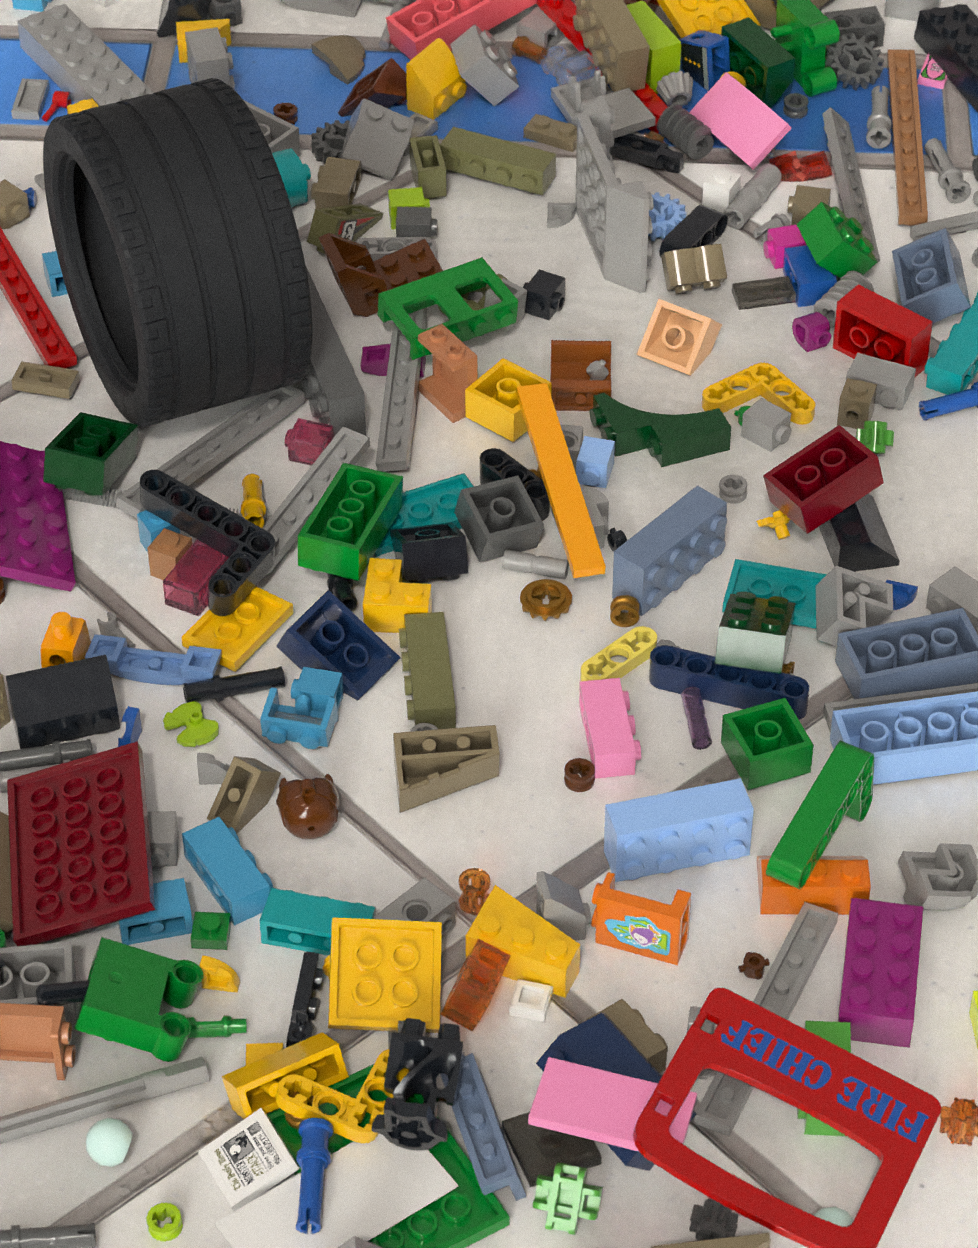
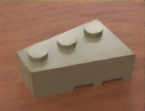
(443, 762)

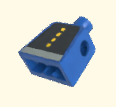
(705, 57)

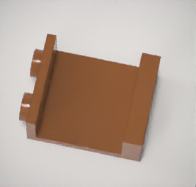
(569, 377)

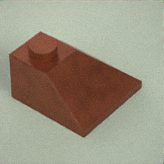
(382, 86)

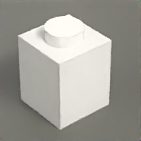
(720, 189)

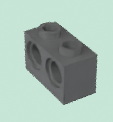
(860, 22)

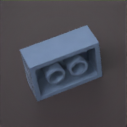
(931, 277)

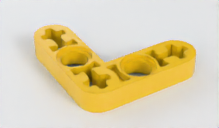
(760, 380)
(350, 1109)

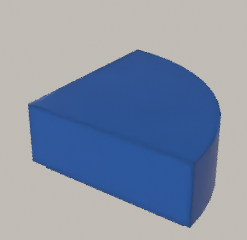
(902, 594)
(133, 726)

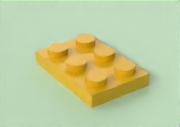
(241, 631)

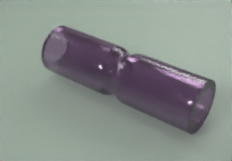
(696, 718)

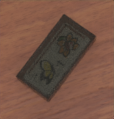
(763, 293)

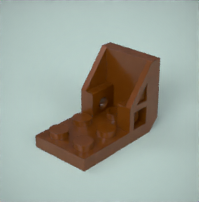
(363, 284)

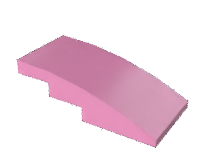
(740, 120)

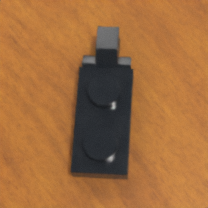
(647, 152)
(304, 1004)

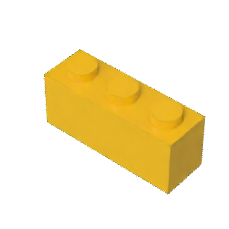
(257, 1083)

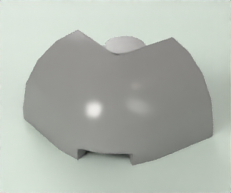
(940, 878)

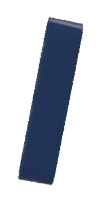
(737, 687)

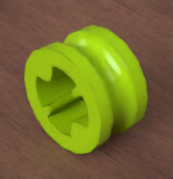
(160, 1212)

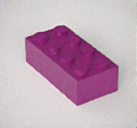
(881, 971)

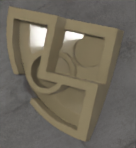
(343, 55)

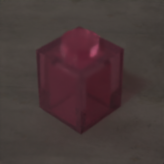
(307, 440)

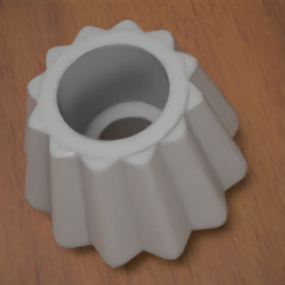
(676, 88)

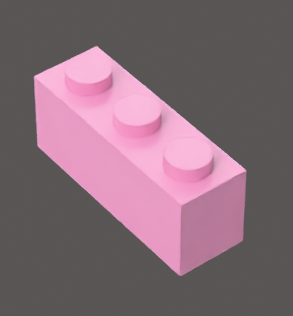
(608, 727)

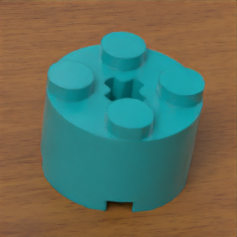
(293, 175)

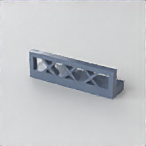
(484, 1133)

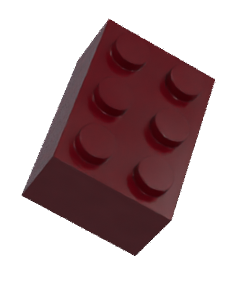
(823, 479)

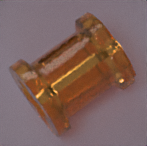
(470, 893)

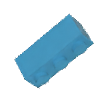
(227, 869)

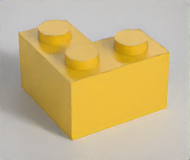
(389, 598)

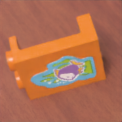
(641, 923)

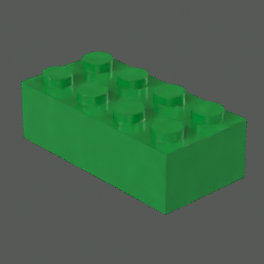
(350, 521)

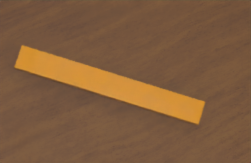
(560, 481)

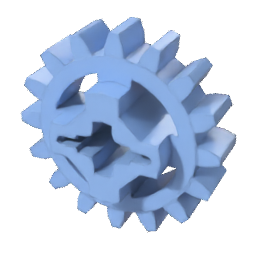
(665, 215)

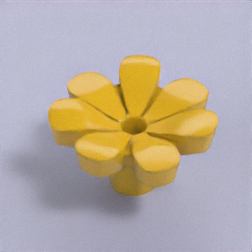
(778, 522)

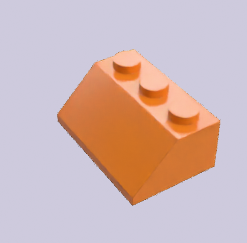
(829, 886)

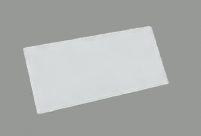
(362, 1196)

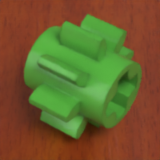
(875, 436)

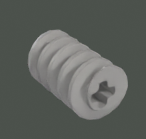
(828, 303)

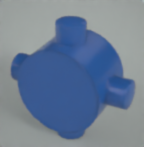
(31, 195)

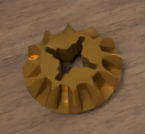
(534, 593)

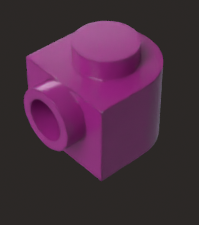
(811, 331)

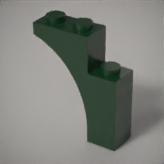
(665, 436)

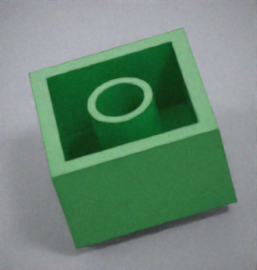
(836, 241)
(766, 743)

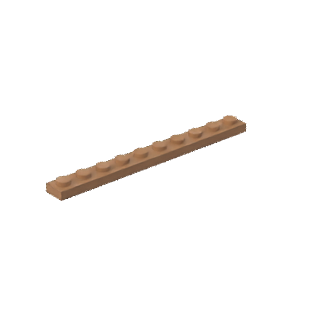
(906, 138)

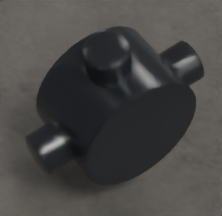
(616, 539)

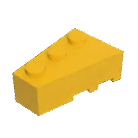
(536, 947)

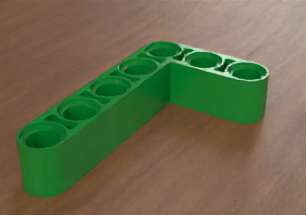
(839, 791)

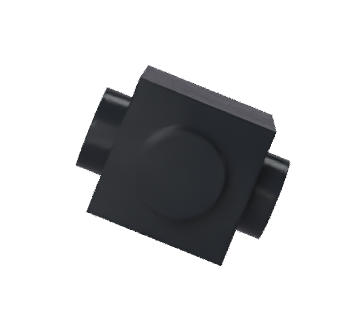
(544, 294)

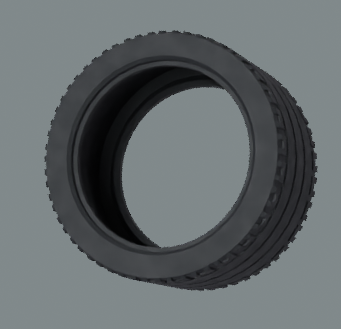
(178, 250)

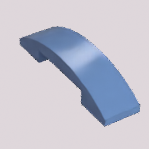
(155, 666)

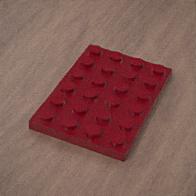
(79, 845)

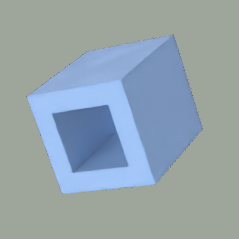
(595, 462)

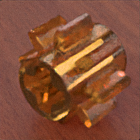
(960, 1121)

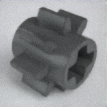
(713, 1221)

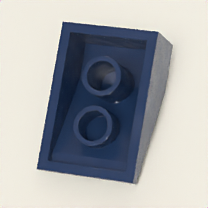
(338, 641)

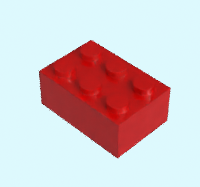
(881, 329)

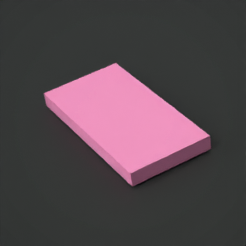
(599, 1104)

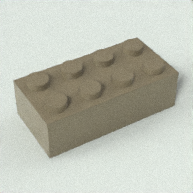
(614, 42)

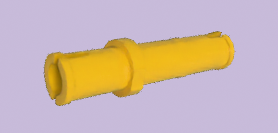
(253, 506)

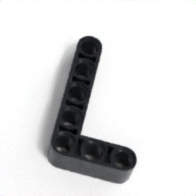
(219, 530)

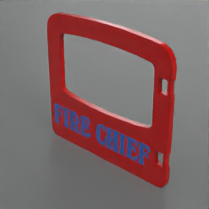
(812, 1075)

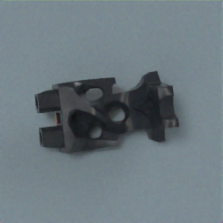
(416, 1124)

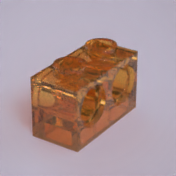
(475, 985)

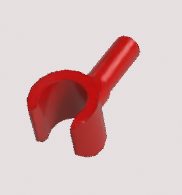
(59, 99)

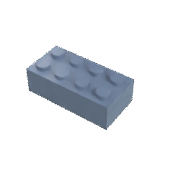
(670, 549)
(909, 655)

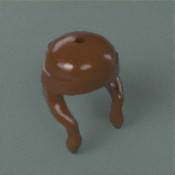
(308, 806)

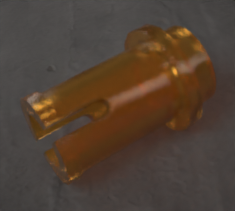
(524, 47)

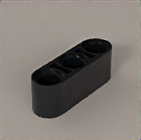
(697, 229)
(499, 465)

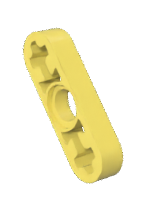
(622, 646)

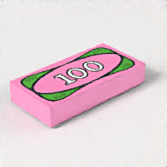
(932, 74)

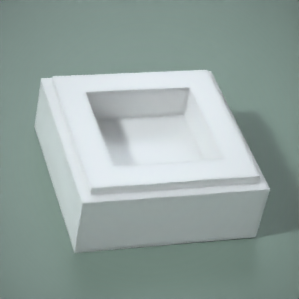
(531, 1000)

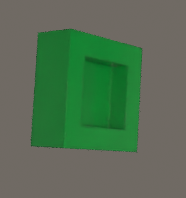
(210, 930)

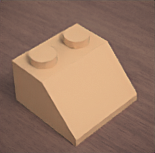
(678, 337)

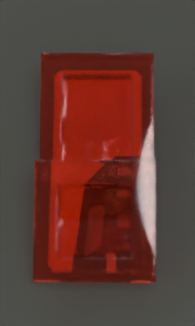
(802, 169)

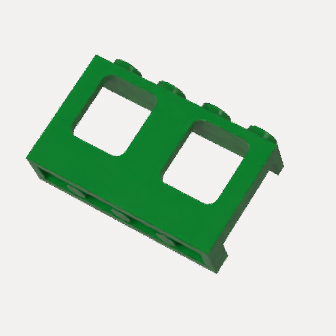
(446, 291)

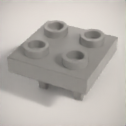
(570, 95)

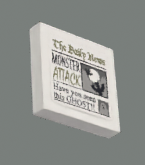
(248, 1160)

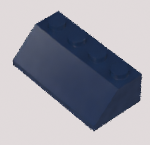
(605, 1047)

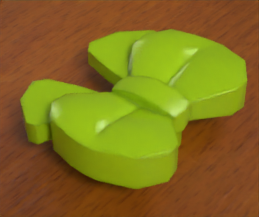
(197, 731)

